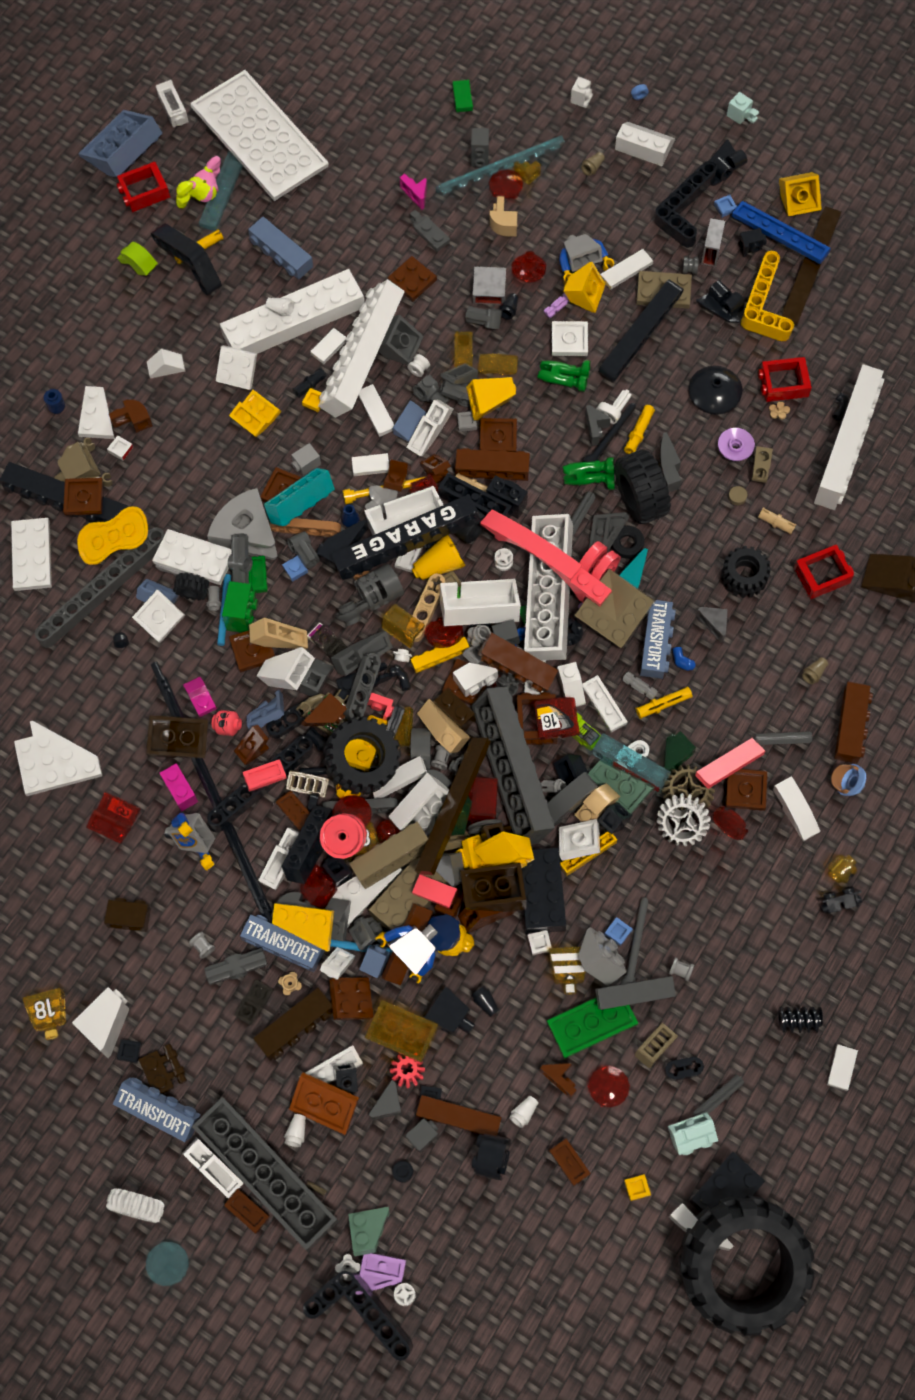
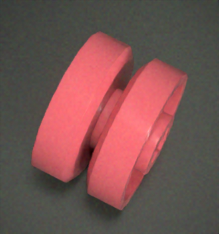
(598, 561)
(355, 835)

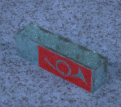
(631, 762)

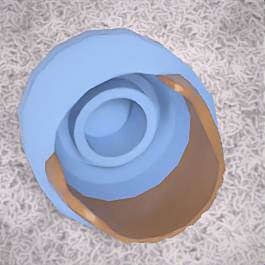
(849, 779)

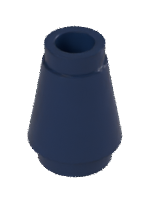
(349, 516)

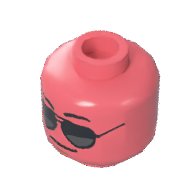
(226, 723)

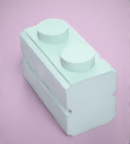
(693, 1134)

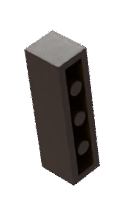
(293, 1024)

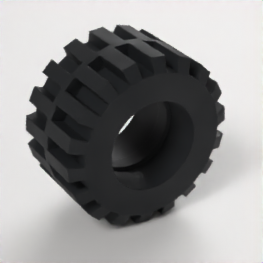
(751, 559)

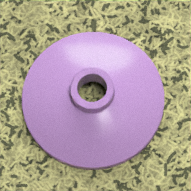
(739, 438)

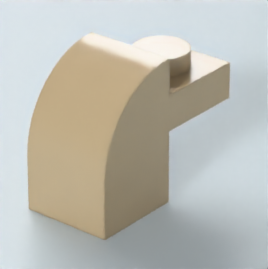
(503, 221)
(597, 803)

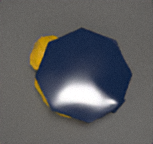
(451, 936)

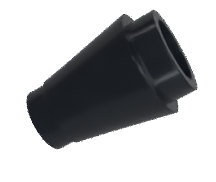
(509, 306)
(485, 1001)

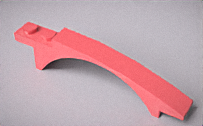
(571, 571)

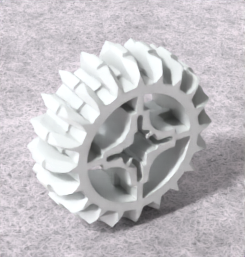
(677, 815)
(135, 1205)

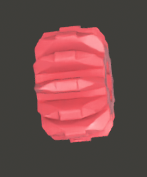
(409, 1077)

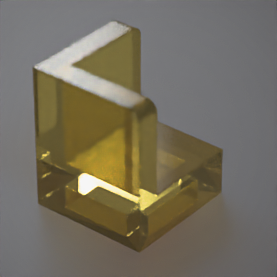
(527, 171)

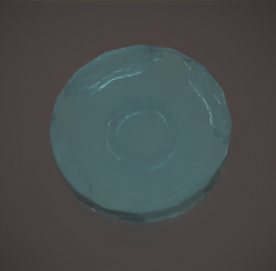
(167, 1264)

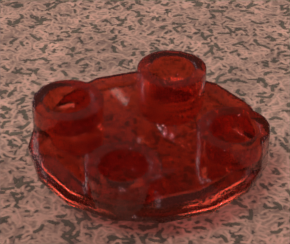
(506, 184)
(529, 267)
(354, 805)
(608, 1086)

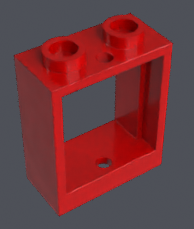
(147, 198)
(785, 393)
(807, 579)

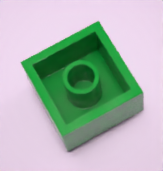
(239, 607)

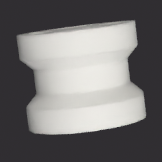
(418, 365)
(506, 556)
(403, 1291)

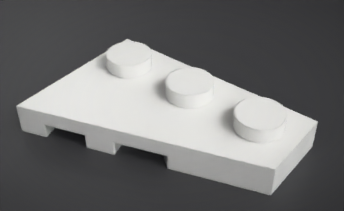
(95, 415)

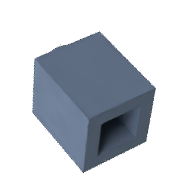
(375, 960)

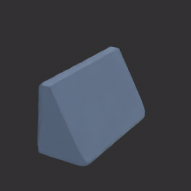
(408, 421)
(148, 588)

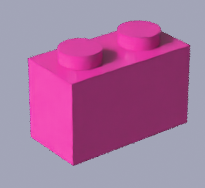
(178, 787)

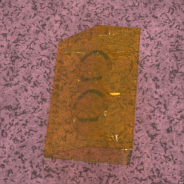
(402, 1031)

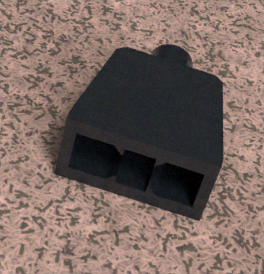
(450, 1014)

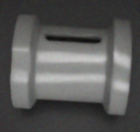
(441, 758)
(202, 945)
(681, 969)

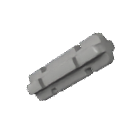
(640, 685)

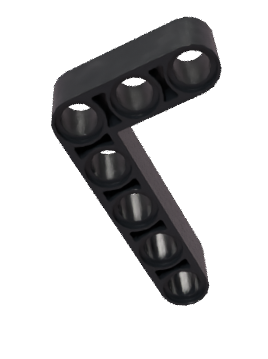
(668, 211)
(191, 254)
(362, 1308)

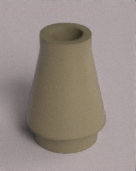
(592, 164)
(814, 671)

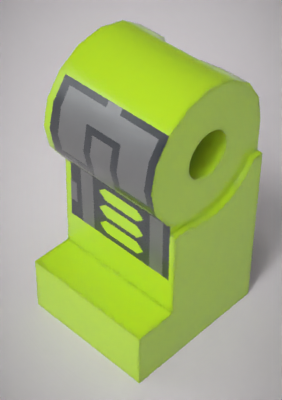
(588, 735)

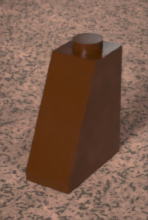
(477, 919)

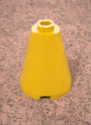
(439, 559)

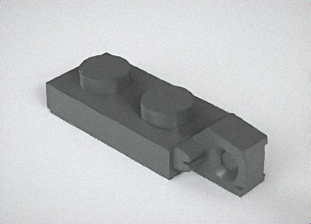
(429, 231)

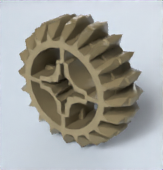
(695, 790)

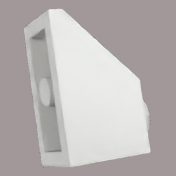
(571, 682)

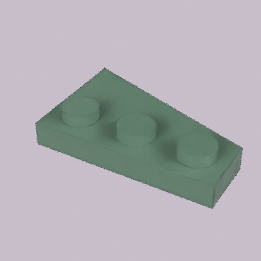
(629, 787)

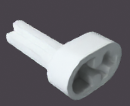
(614, 410)

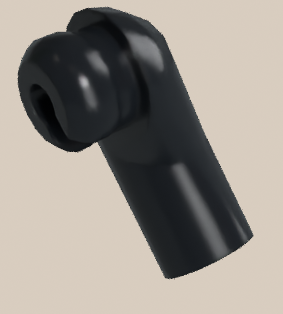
(841, 408)
(402, 675)

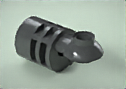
(374, 590)

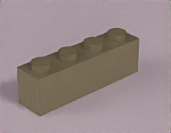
(390, 855)

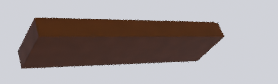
(396, 968)
(458, 1116)

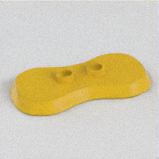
(101, 539)

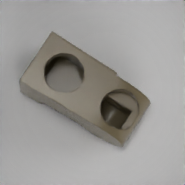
(761, 464)

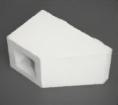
(473, 677)

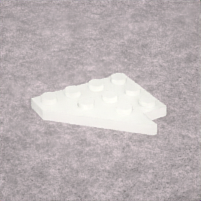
(52, 761)

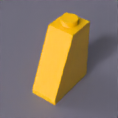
(489, 394)

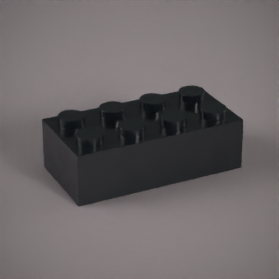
(544, 893)

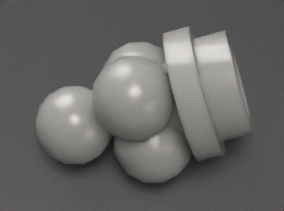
(477, 635)

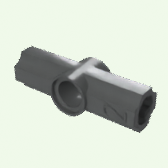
(239, 560)
(235, 966)

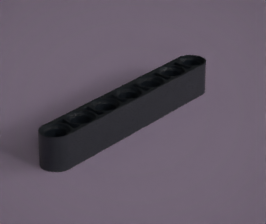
(641, 330)
(241, 804)

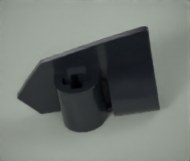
(727, 161)
(723, 302)

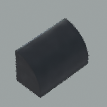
(570, 768)

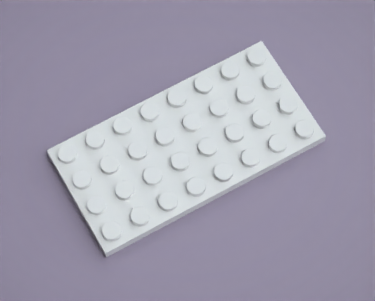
(259, 135)

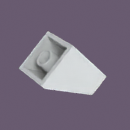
(104, 1020)

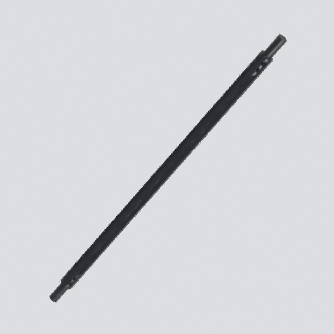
(215, 799)

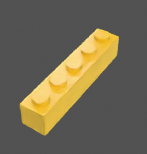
(438, 655)
(569, 866)

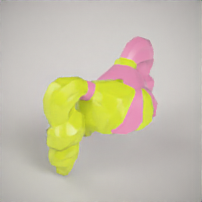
(201, 186)

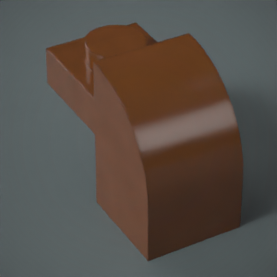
(131, 412)

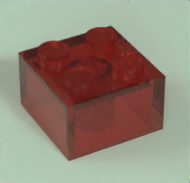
(484, 799)

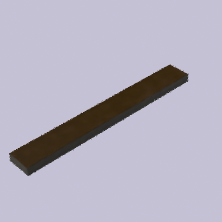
(810, 268)
(452, 806)

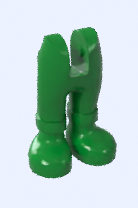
(553, 371)
(578, 474)

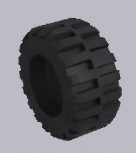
(642, 486)
(377, 736)

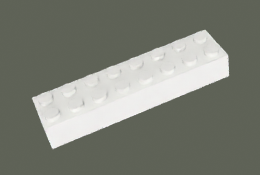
(313, 308)
(360, 348)
(850, 438)
(548, 593)

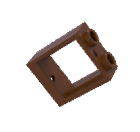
(532, 737)

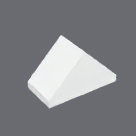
(165, 363)

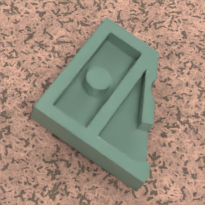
(366, 1229)

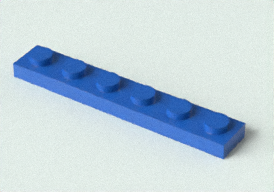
(781, 232)

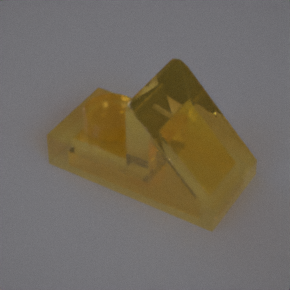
(463, 348)

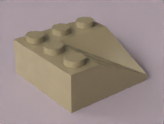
(619, 613)

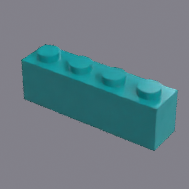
(299, 497)

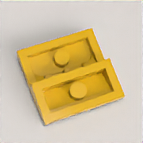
(255, 413)

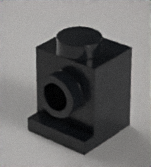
(751, 241)
(336, 864)
(345, 1072)

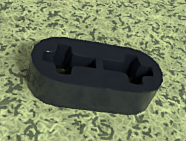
(683, 1063)

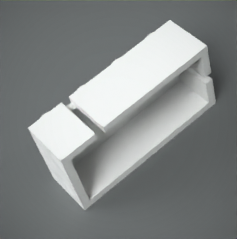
(402, 509)
(480, 602)

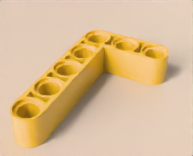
(761, 318)

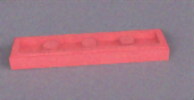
(730, 763)

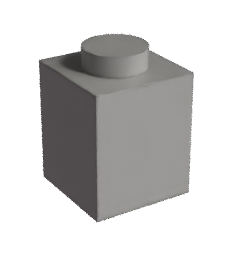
(305, 459)

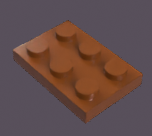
(324, 1103)

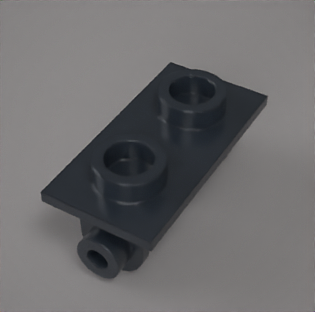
(847, 896)

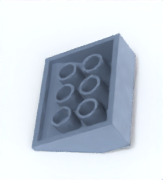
(121, 142)

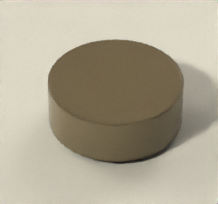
(737, 495)

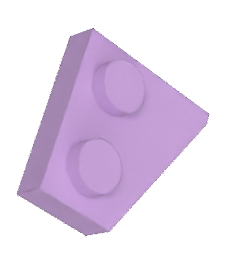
(381, 1271)

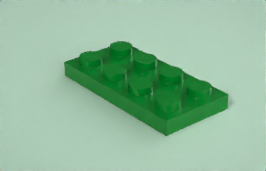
(588, 1026)

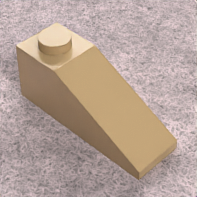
(276, 634)
(443, 727)

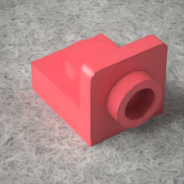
(381, 703)

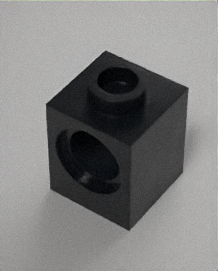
(615, 818)

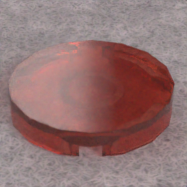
(443, 636)
(730, 823)

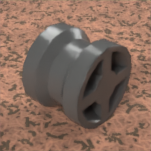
(690, 265)

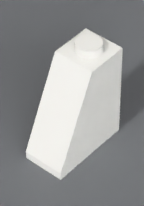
(286, 669)

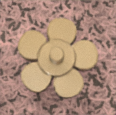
(779, 410)

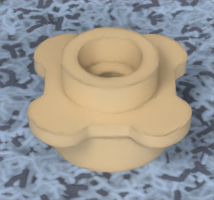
(292, 977)

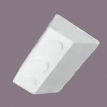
(643, 143)
(421, 805)

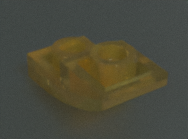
(498, 363)

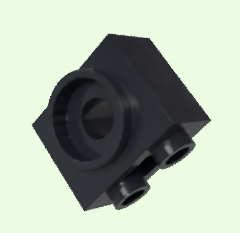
(509, 493)

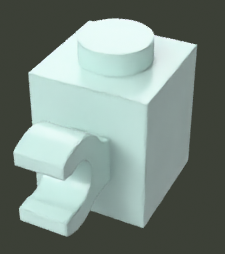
(740, 109)

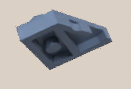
(267, 712)

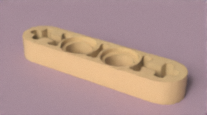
(422, 606)

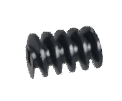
(800, 1019)

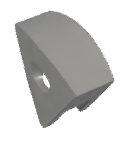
(246, 516)

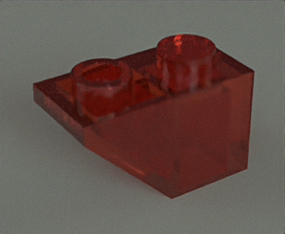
(318, 888)

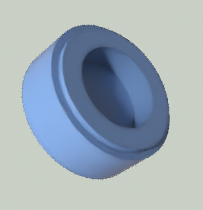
(639, 91)

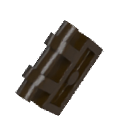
(156, 1071)

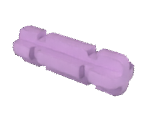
(556, 306)

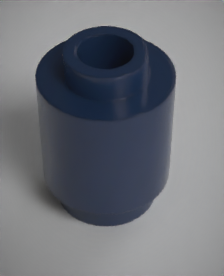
(54, 401)

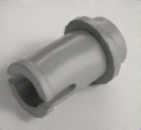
(213, 598)
(553, 786)

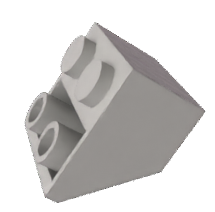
(601, 957)

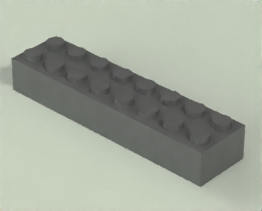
(513, 765)
(265, 1174)

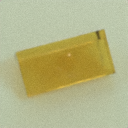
(402, 625)

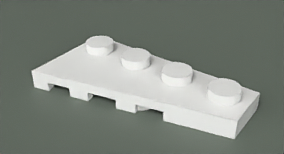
(362, 897)

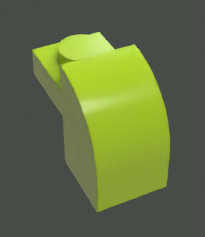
(138, 258)

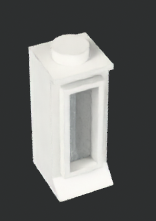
(172, 103)

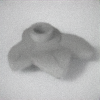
(380, 496)

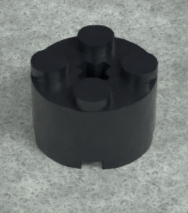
(492, 1156)

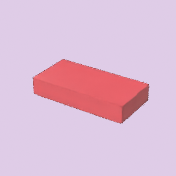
(264, 775)
(434, 891)

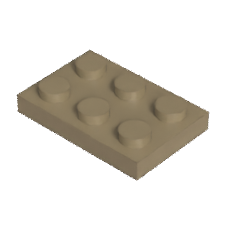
(651, 282)

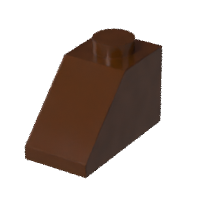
(326, 713)

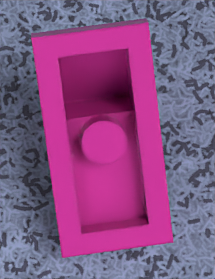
(416, 192)
(199, 696)

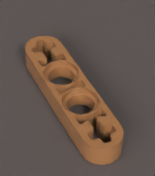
(311, 527)

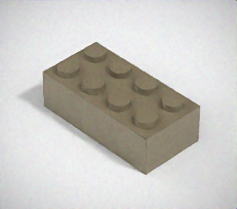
(397, 900)

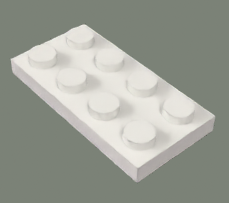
(31, 554)
(193, 555)

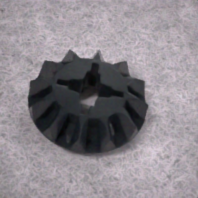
(577, 632)

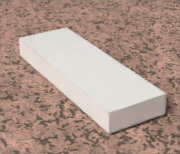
(626, 269)
(376, 410)
(604, 704)
(404, 775)
(325, 1070)

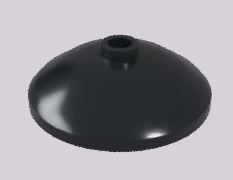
(712, 397)

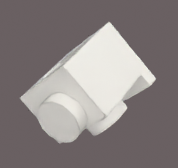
(581, 92)

